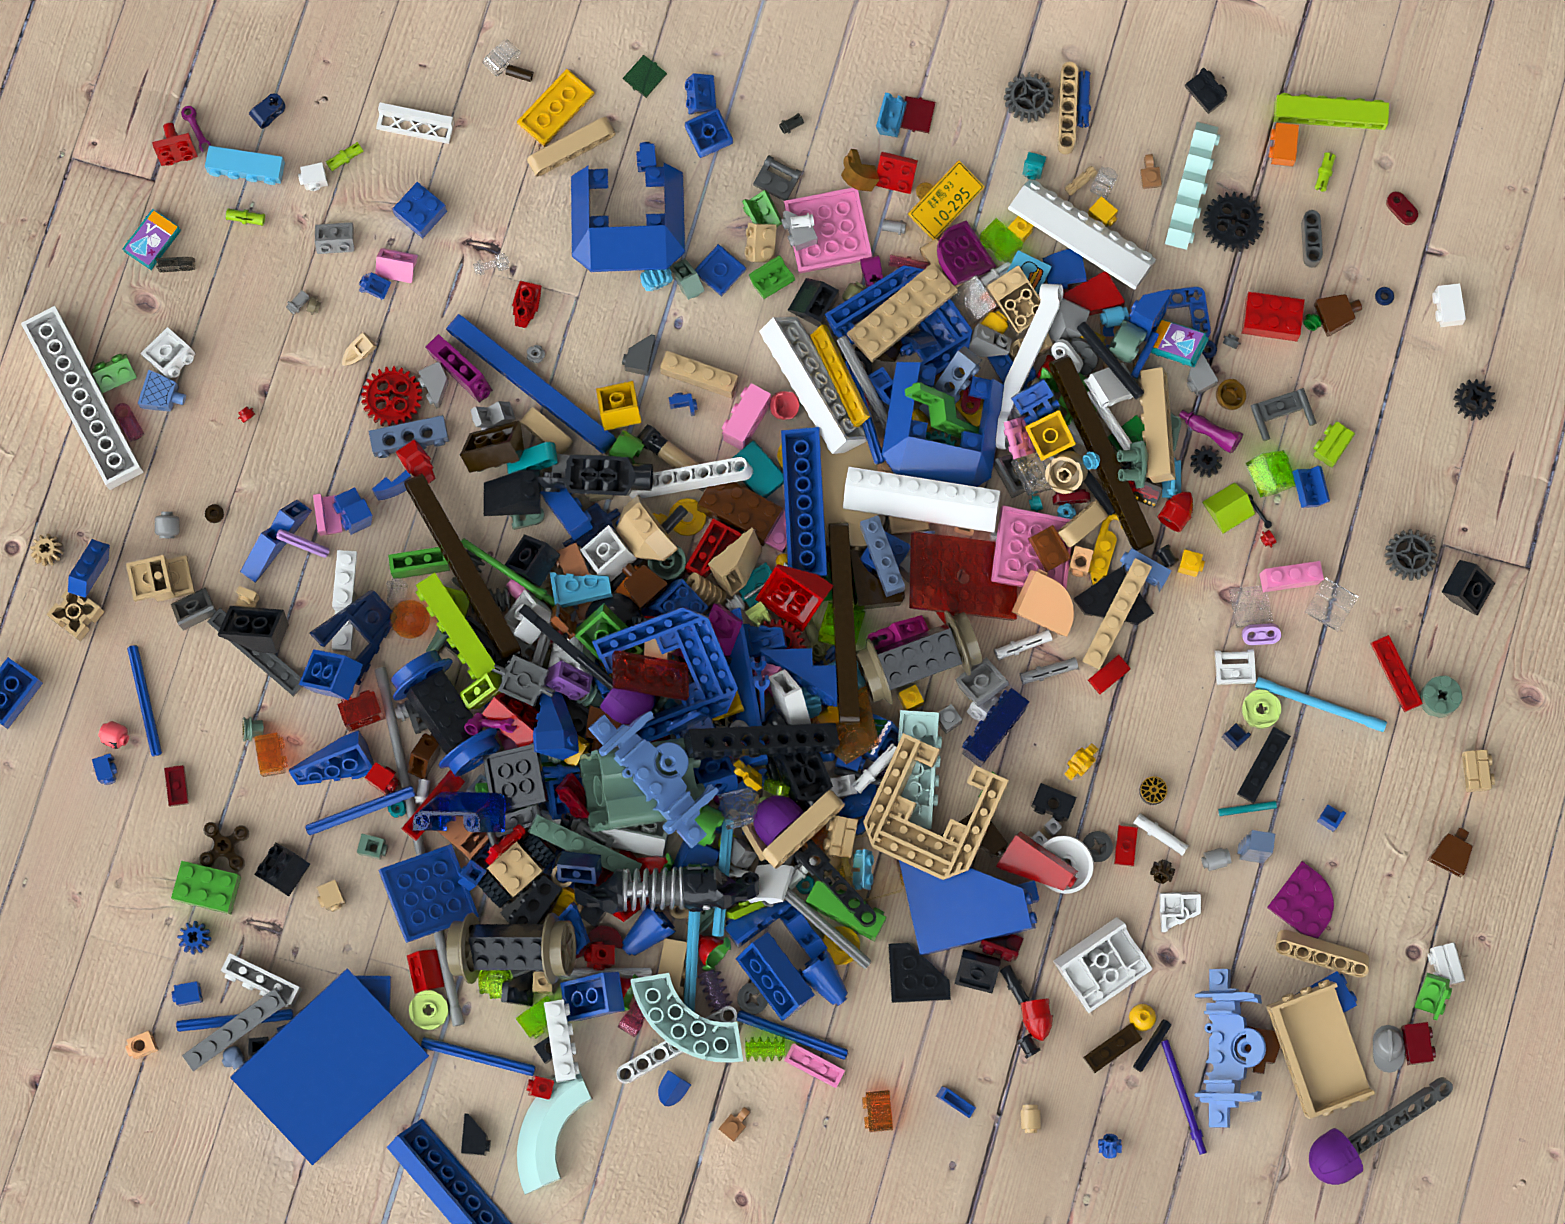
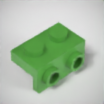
(762, 209)
(771, 277)
(113, 373)

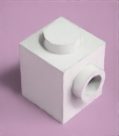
(313, 177)

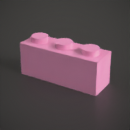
(1291, 576)

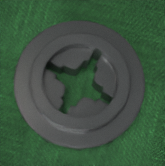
(1101, 838)
(743, 998)

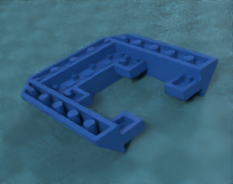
(628, 247)
(943, 324)
(914, 456)
(694, 635)

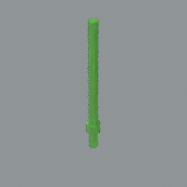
(540, 593)

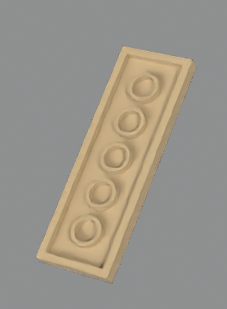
(902, 312)

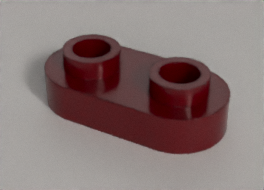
(1400, 209)
(968, 399)
(1079, 497)

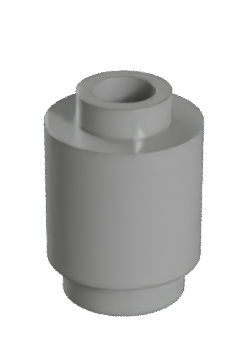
(1216, 859)

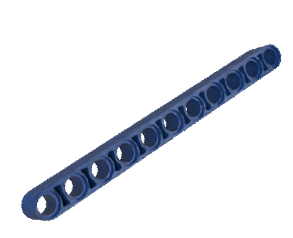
(531, 384)

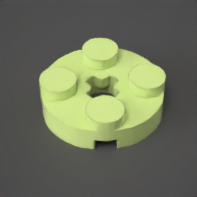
(1267, 700)
(436, 1018)

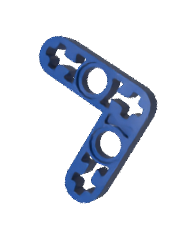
(1193, 305)

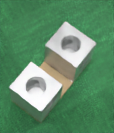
(1049, 830)

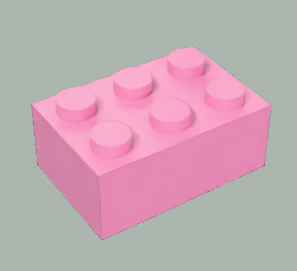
(746, 416)

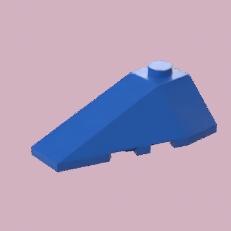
(555, 730)

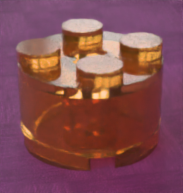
(418, 612)

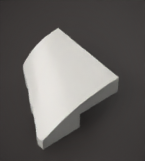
(1178, 907)

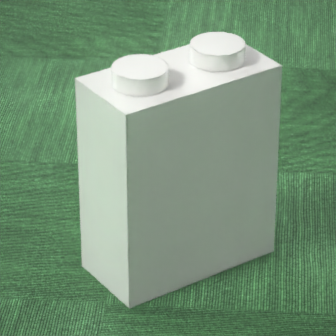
(789, 698)

